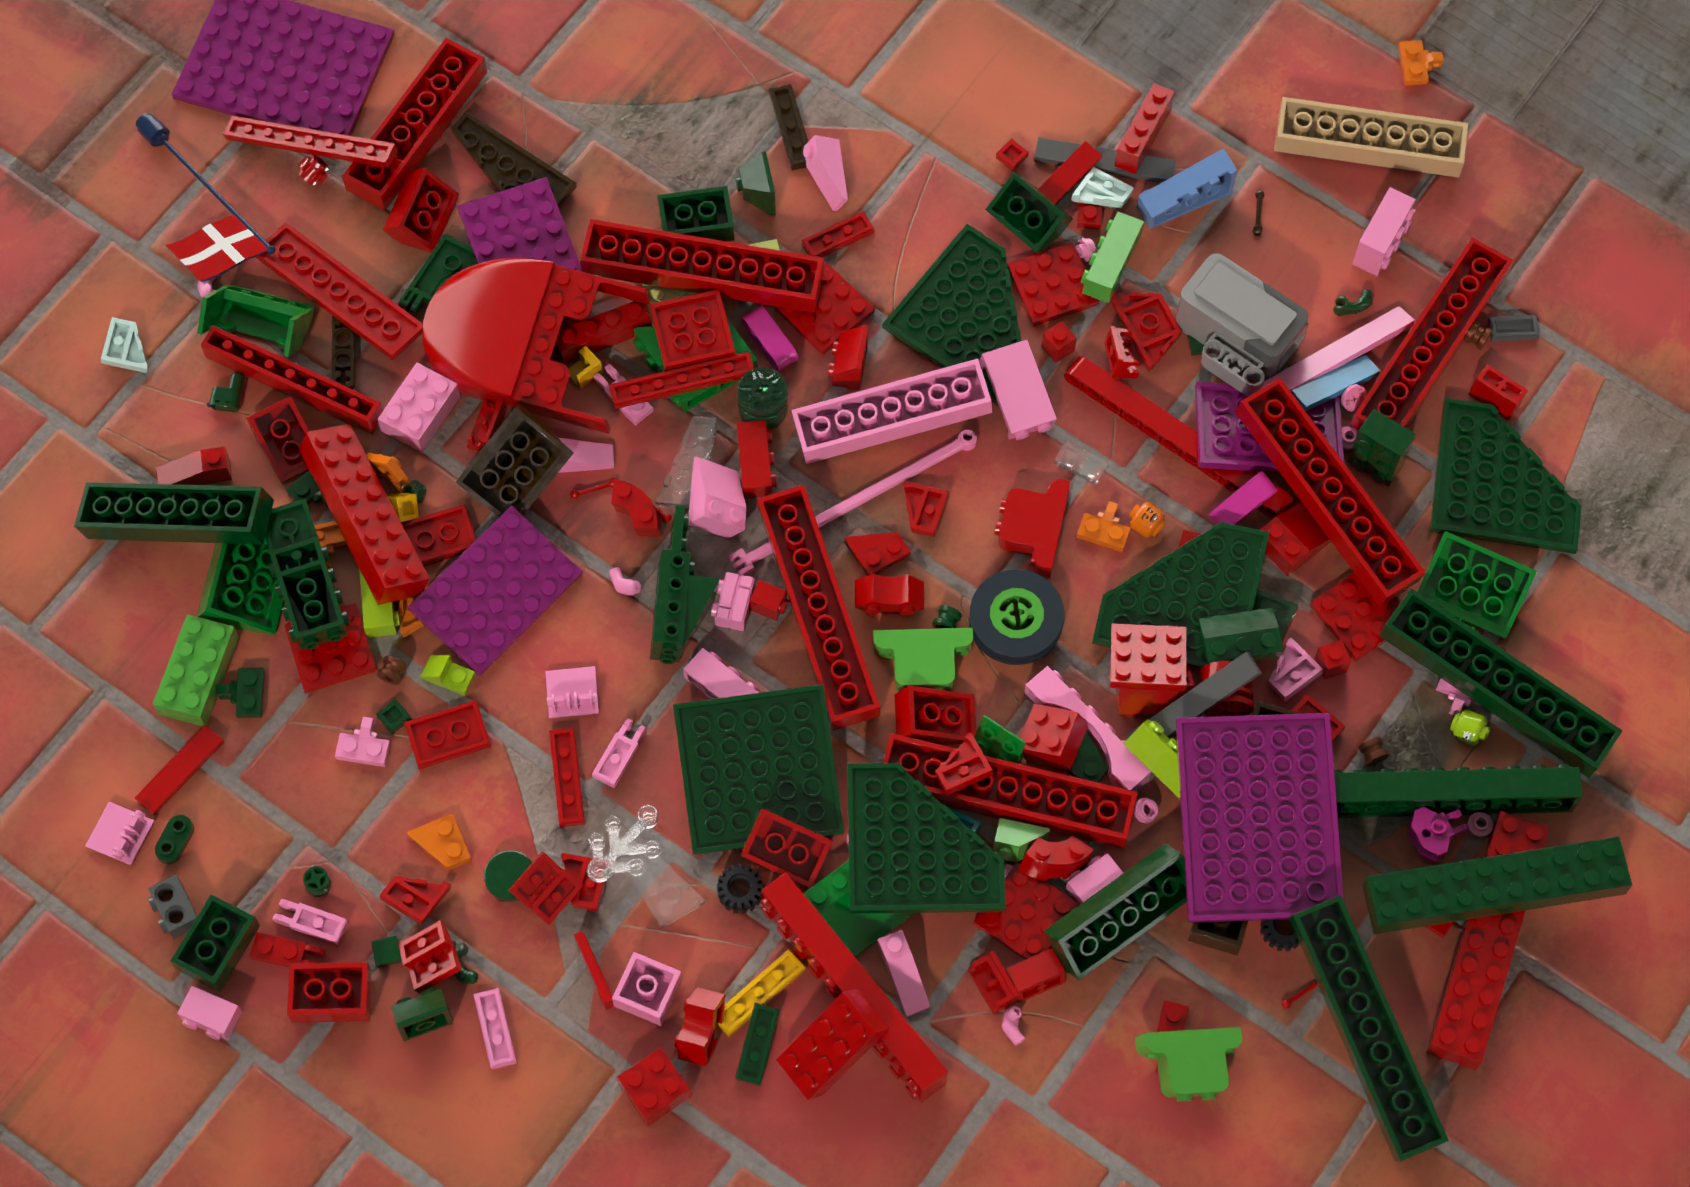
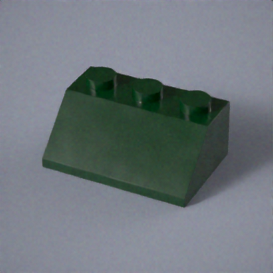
(1028, 213)
(1236, 633)

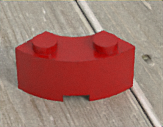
(637, 505)
(889, 594)
(1055, 859)
(702, 1014)

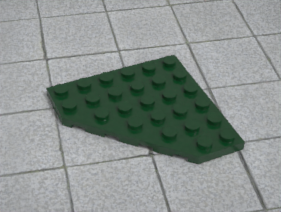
(960, 305)
(1497, 486)
(1199, 580)
(913, 850)

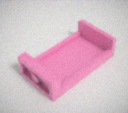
(1019, 390)

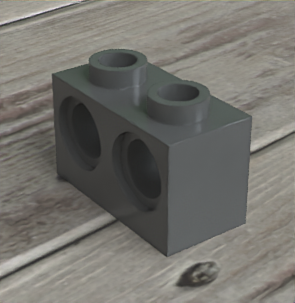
(175, 906)

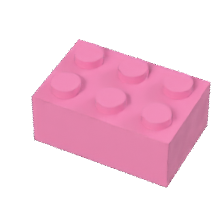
(1384, 232)
(419, 407)

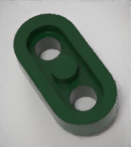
(175, 838)

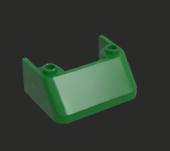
(257, 315)

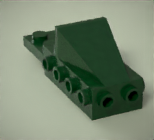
(304, 577)
(680, 596)

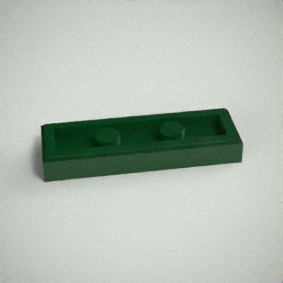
(757, 1044)

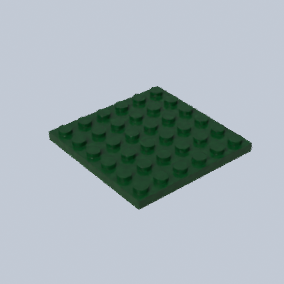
(756, 755)

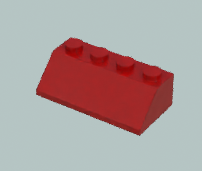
(604, 327)

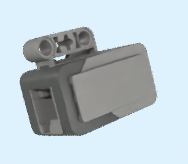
(1241, 322)

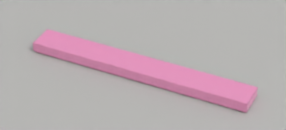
(1345, 349)

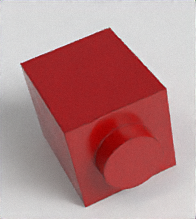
(1058, 342)
(768, 600)
(1333, 659)

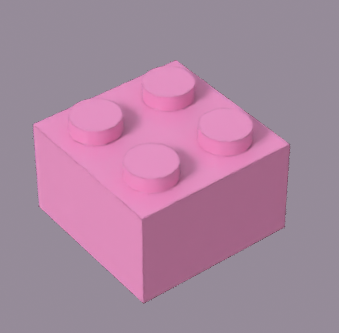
(647, 988)

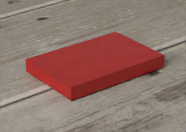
(441, 534)
(447, 734)

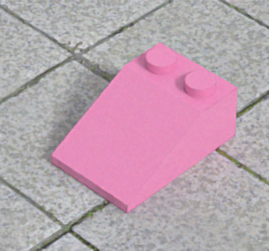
(716, 499)

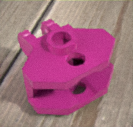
(1433, 833)

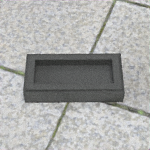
(1514, 328)

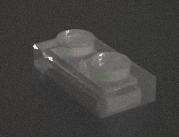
(1081, 462)

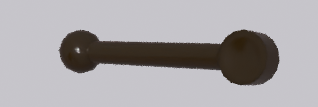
(1257, 229)

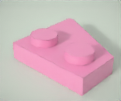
(1293, 671)

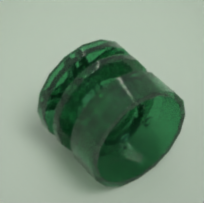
(762, 397)

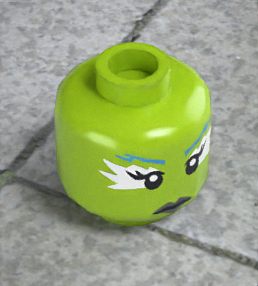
(1470, 727)

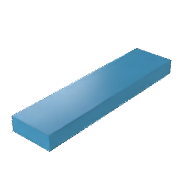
(1335, 382)

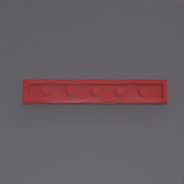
(680, 380)

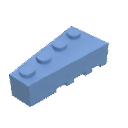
(1188, 190)

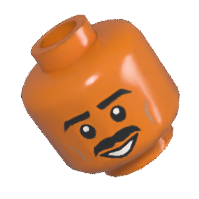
(1147, 520)

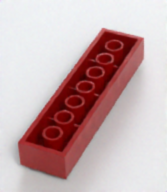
(418, 121)
(364, 514)

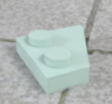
(1102, 190)
(124, 346)

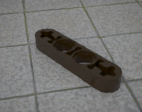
(340, 350)

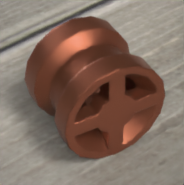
(1478, 335)
(392, 670)
(1373, 751)

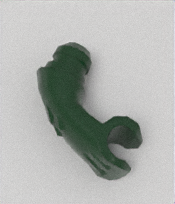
(1346, 308)
(465, 975)

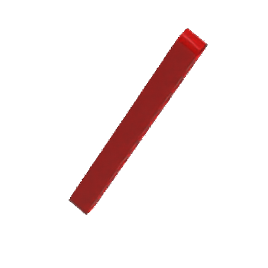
(1161, 427)

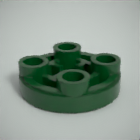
(503, 872)

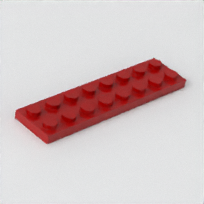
(341, 292)

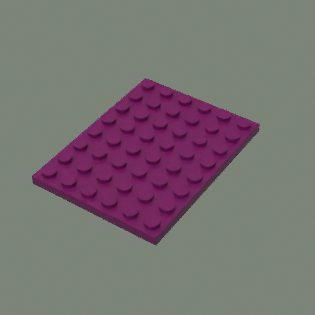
(284, 64)
(1258, 815)

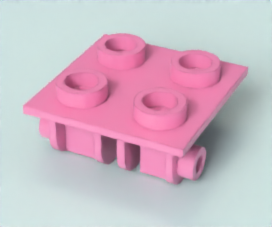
(572, 692)
(120, 833)

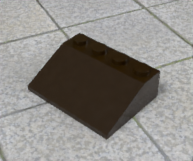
(515, 464)

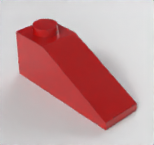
(197, 468)

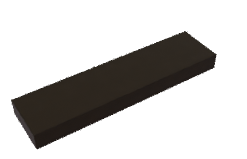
(790, 124)

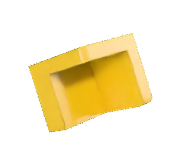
(584, 370)
(404, 505)

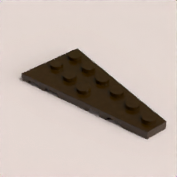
(505, 161)

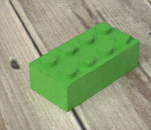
(196, 670)

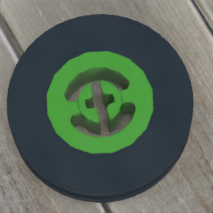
(1037, 604)

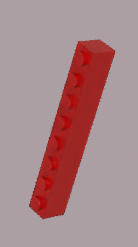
(292, 379)

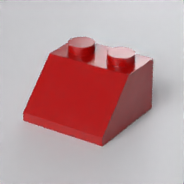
(850, 358)

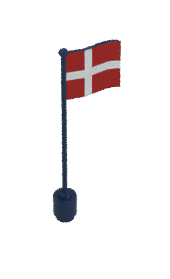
(220, 243)

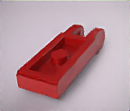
(282, 950)

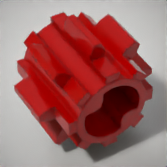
(313, 169)

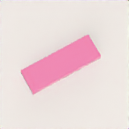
(495, 1028)

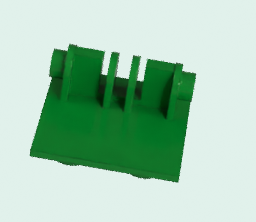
(998, 742)

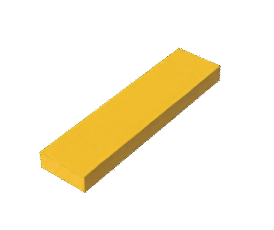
(761, 991)

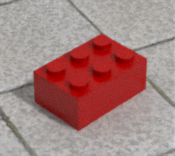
(786, 847)
(329, 992)

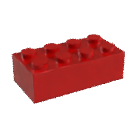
(832, 1044)

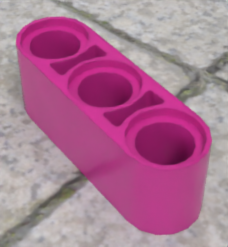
(769, 338)
(1244, 500)

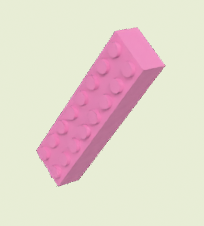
(892, 411)

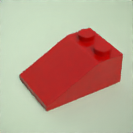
(280, 436)
(1294, 538)
(934, 715)

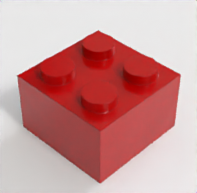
(1053, 736)
(654, 1086)

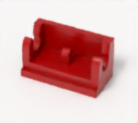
(1120, 354)
(1498, 390)
(487, 423)
(1036, 974)
(993, 982)

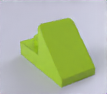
(445, 673)

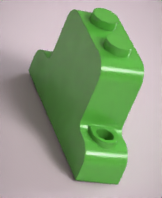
(923, 655)
(1191, 1060)

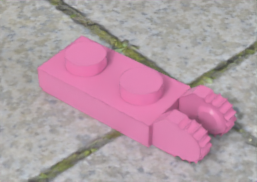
(634, 413)
(618, 755)
(312, 922)

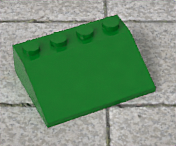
(1476, 584)
(241, 589)
(855, 930)

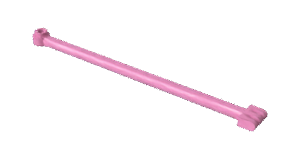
(747, 560)

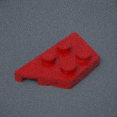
(1150, 322)

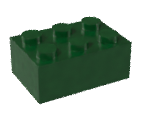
(698, 213)
(1381, 448)
(215, 943)

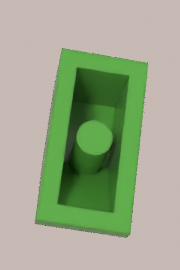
(1016, 838)

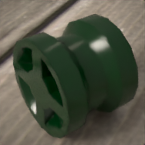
(947, 617)
(314, 876)

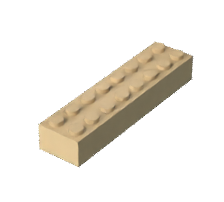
(1371, 137)

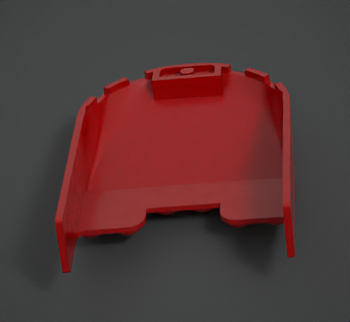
(499, 327)

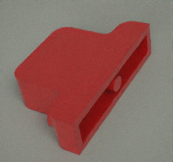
(1034, 524)

